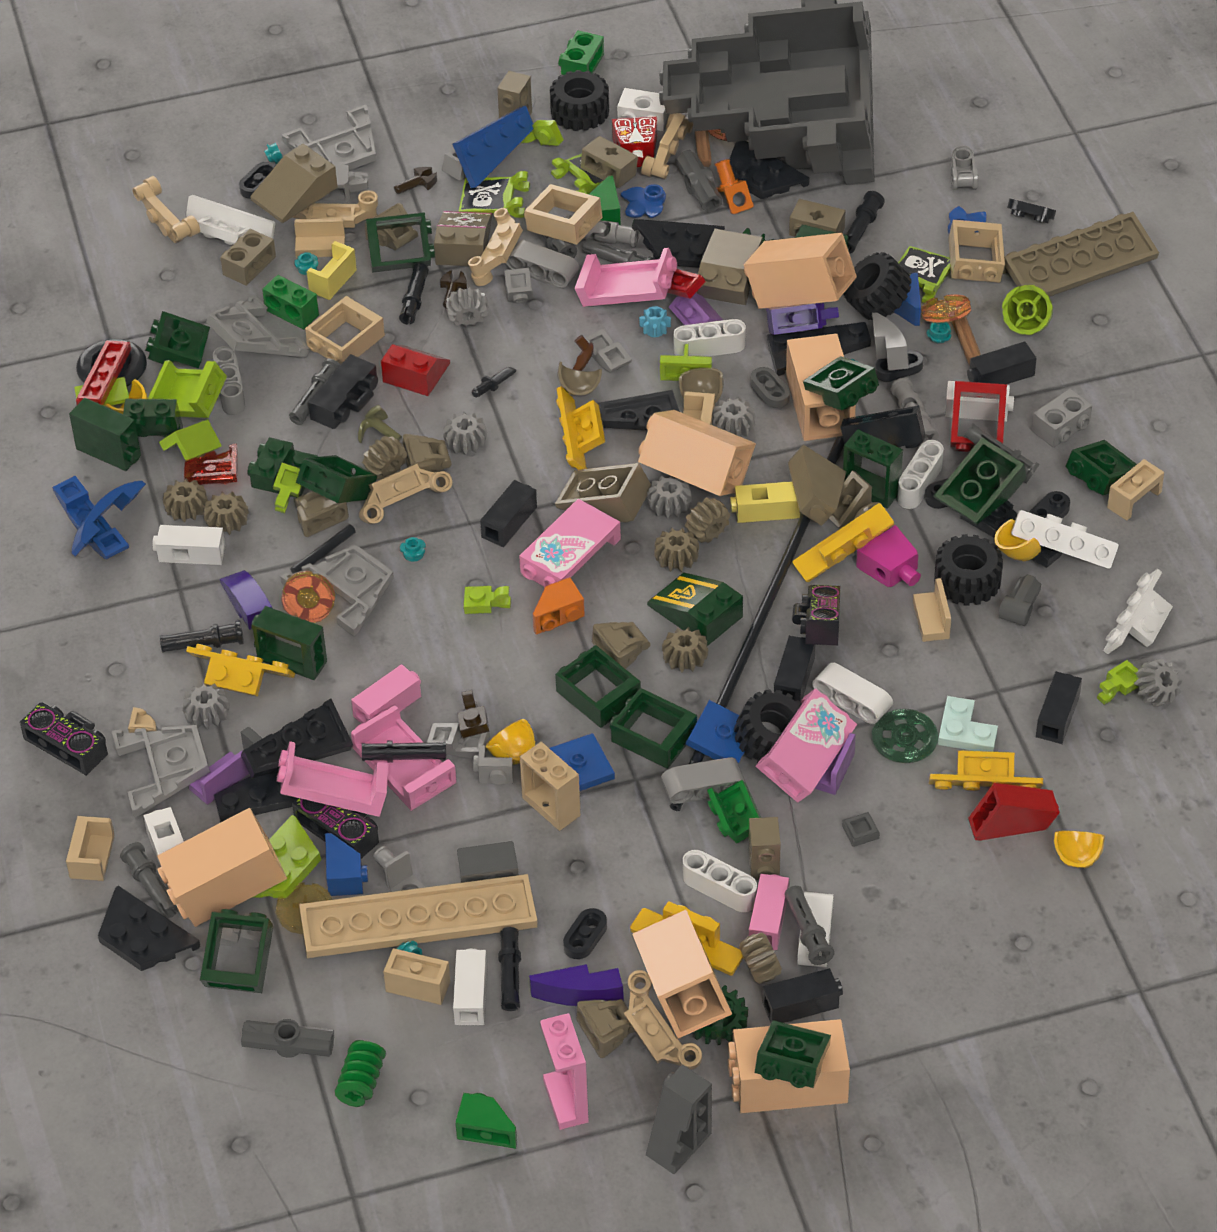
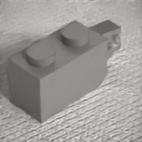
(347, 183)

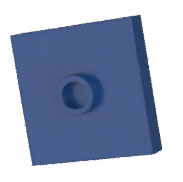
(715, 733)
(587, 760)

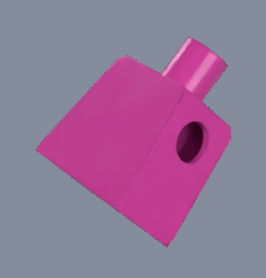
(889, 559)

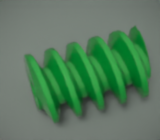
(359, 1073)

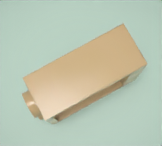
(572, 230)
(988, 237)
(344, 311)
(550, 782)

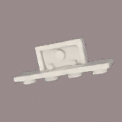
(224, 221)
(1065, 539)
(1143, 615)

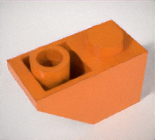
(557, 606)

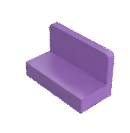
(694, 310)
(836, 771)
(222, 774)

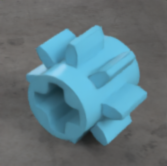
(655, 321)

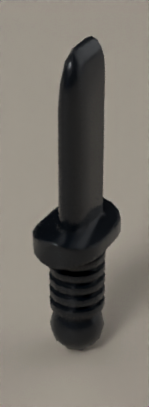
(492, 383)

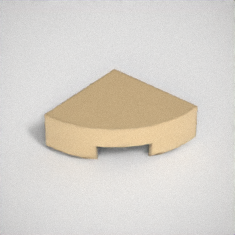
(141, 719)

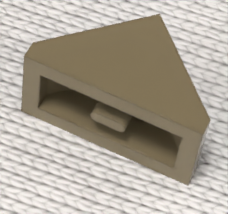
(853, 496)

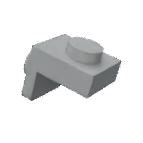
(518, 285)
(493, 769)

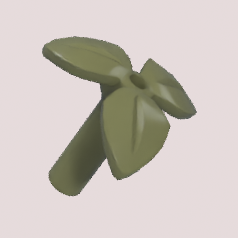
(374, 419)

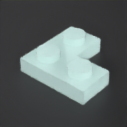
(962, 733)

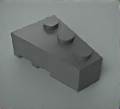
(681, 1119)

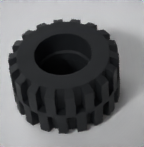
(579, 100)
(879, 286)
(970, 554)
(764, 707)

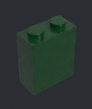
(105, 434)

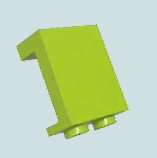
(193, 388)

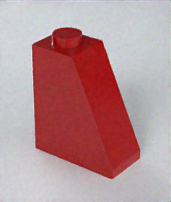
(1013, 811)

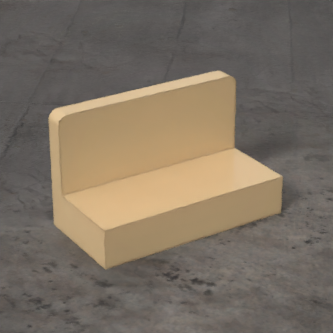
(317, 235)
(933, 613)

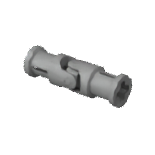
(617, 233)
(908, 398)

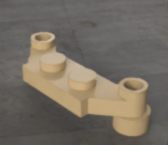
(676, 127)
(350, 213)
(161, 215)
(497, 249)
(399, 487)
(653, 1028)

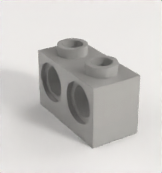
(1061, 418)

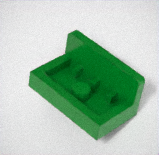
(734, 809)

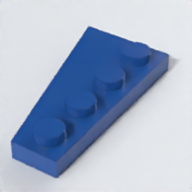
(491, 144)

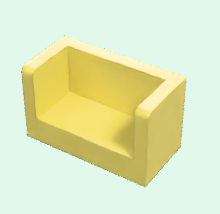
(335, 273)

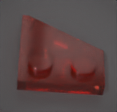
(213, 467)

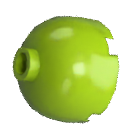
(1027, 309)

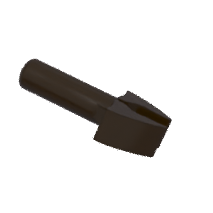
(423, 176)
(446, 282)

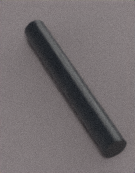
(325, 548)

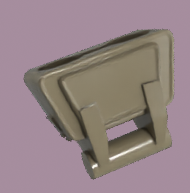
(394, 237)
(426, 452)
(319, 513)
(616, 641)
(601, 1026)

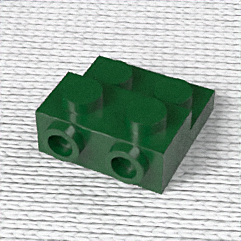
(177, 340)
(842, 382)
(154, 416)
(270, 457)
(1099, 465)
(792, 1054)

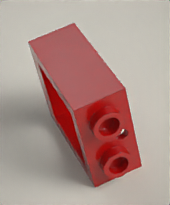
(976, 390)

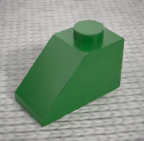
(609, 200)
(484, 1122)

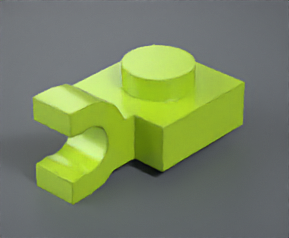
(546, 132)
(287, 485)
(482, 599)
(1118, 679)

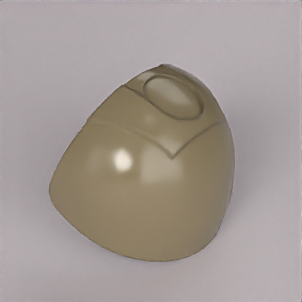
(702, 381)
(578, 382)

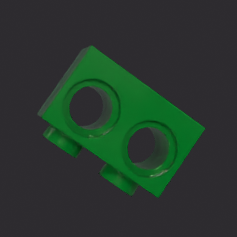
(582, 53)
(291, 302)

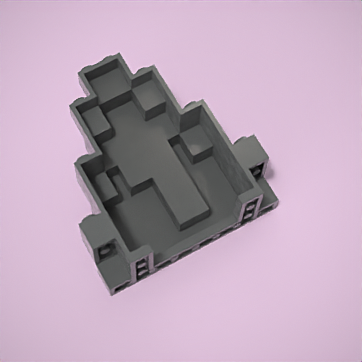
(787, 86)

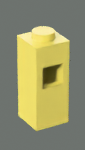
(765, 502)

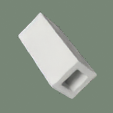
(977, 407)
(189, 544)
(162, 830)
(470, 987)

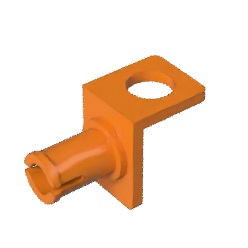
(731, 186)

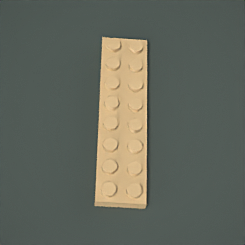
(417, 915)

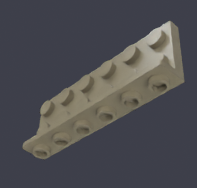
(1082, 255)

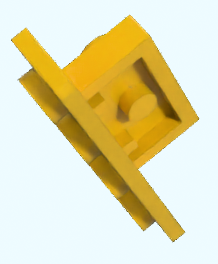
(581, 428)
(843, 542)
(237, 673)
(983, 769)
(720, 954)

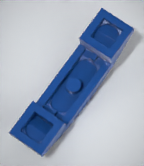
(119, 497)
(77, 505)

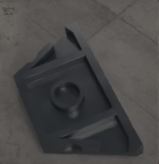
(766, 175)
(684, 240)
(141, 932)

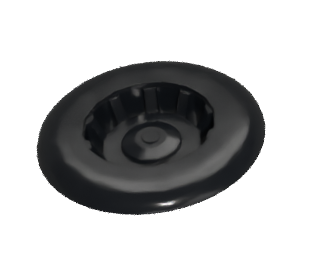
(132, 368)

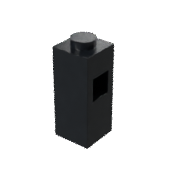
(1003, 365)
(508, 513)
(795, 667)
(1058, 707)
(802, 996)

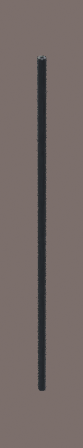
(764, 608)

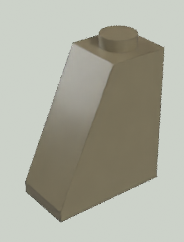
(816, 484)

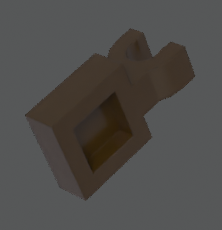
(474, 718)

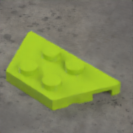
(296, 855)

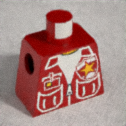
(636, 136)

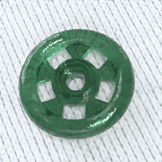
(911, 753)

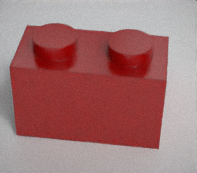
(412, 369)

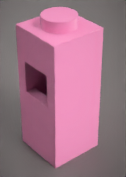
(396, 688)
(769, 907)

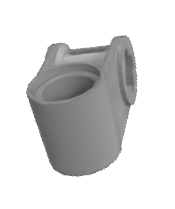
(963, 168)

